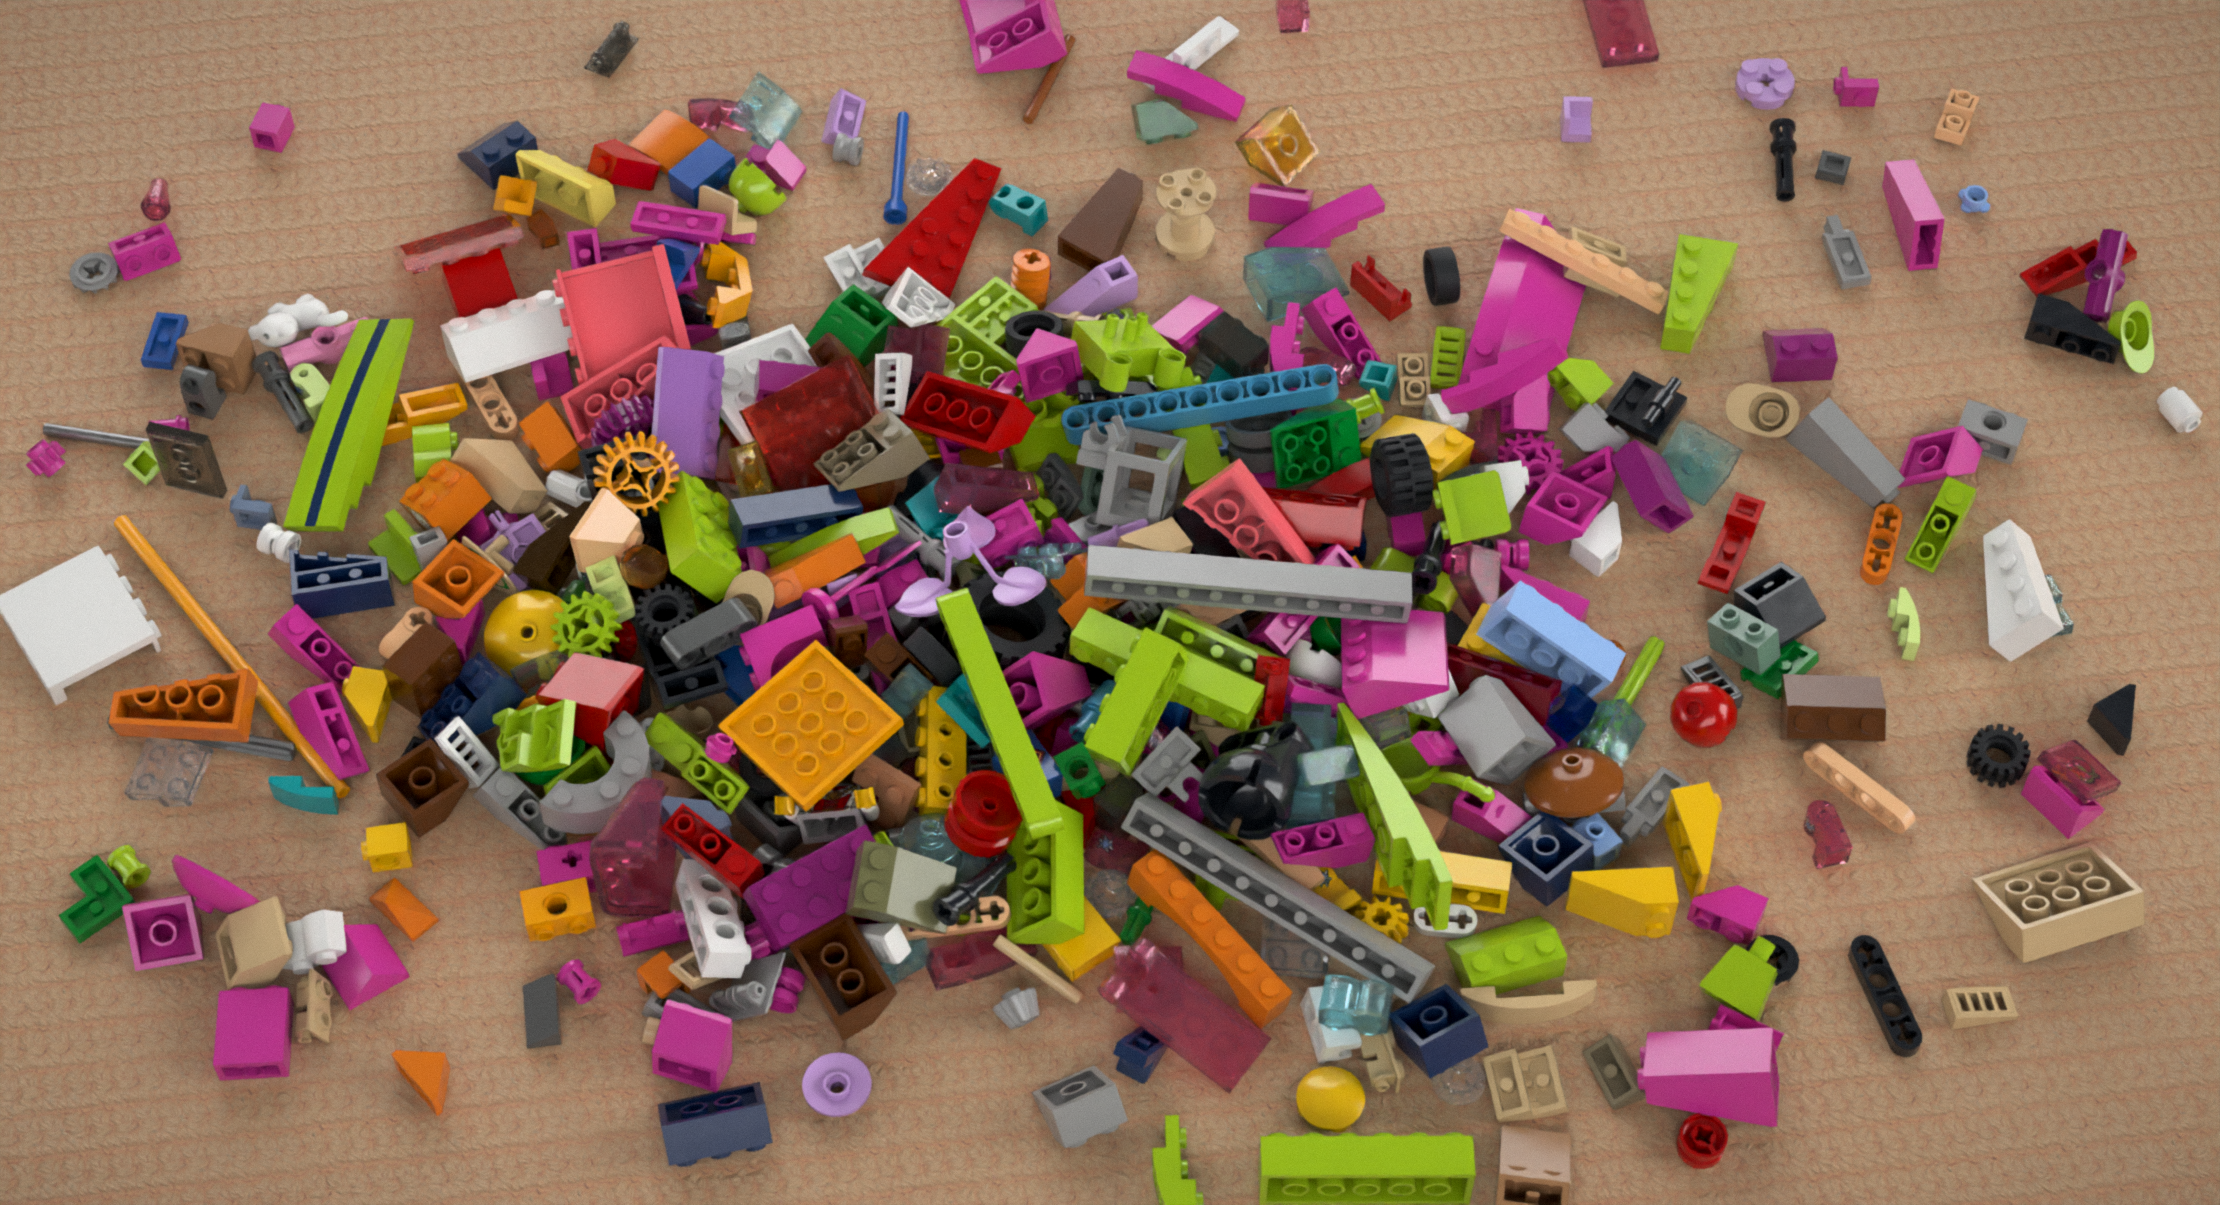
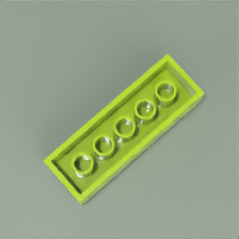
(1365, 1169)

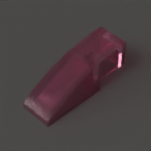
(970, 959)

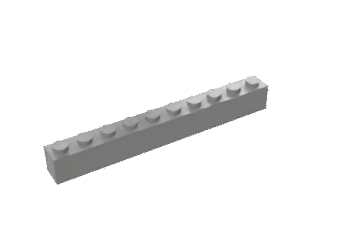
(1248, 584)
(1277, 896)

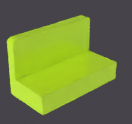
(397, 548)

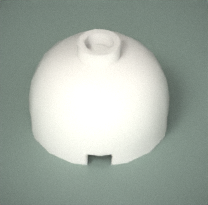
(1314, 665)

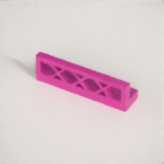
(1285, 629)

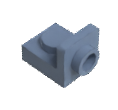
(251, 513)

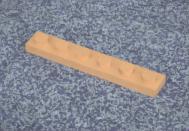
(1591, 265)

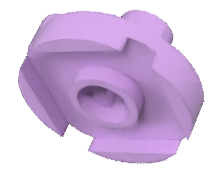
(1767, 70)

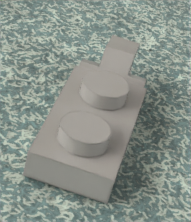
(1845, 255)
(1649, 806)

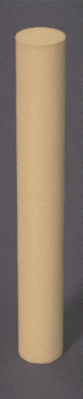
(1037, 969)

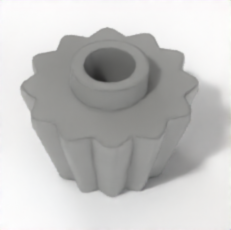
(1018, 1007)

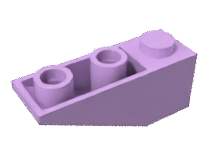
(1099, 290)

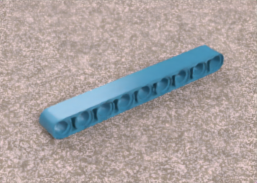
(1214, 397)

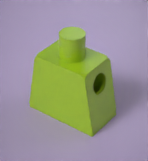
(1743, 978)

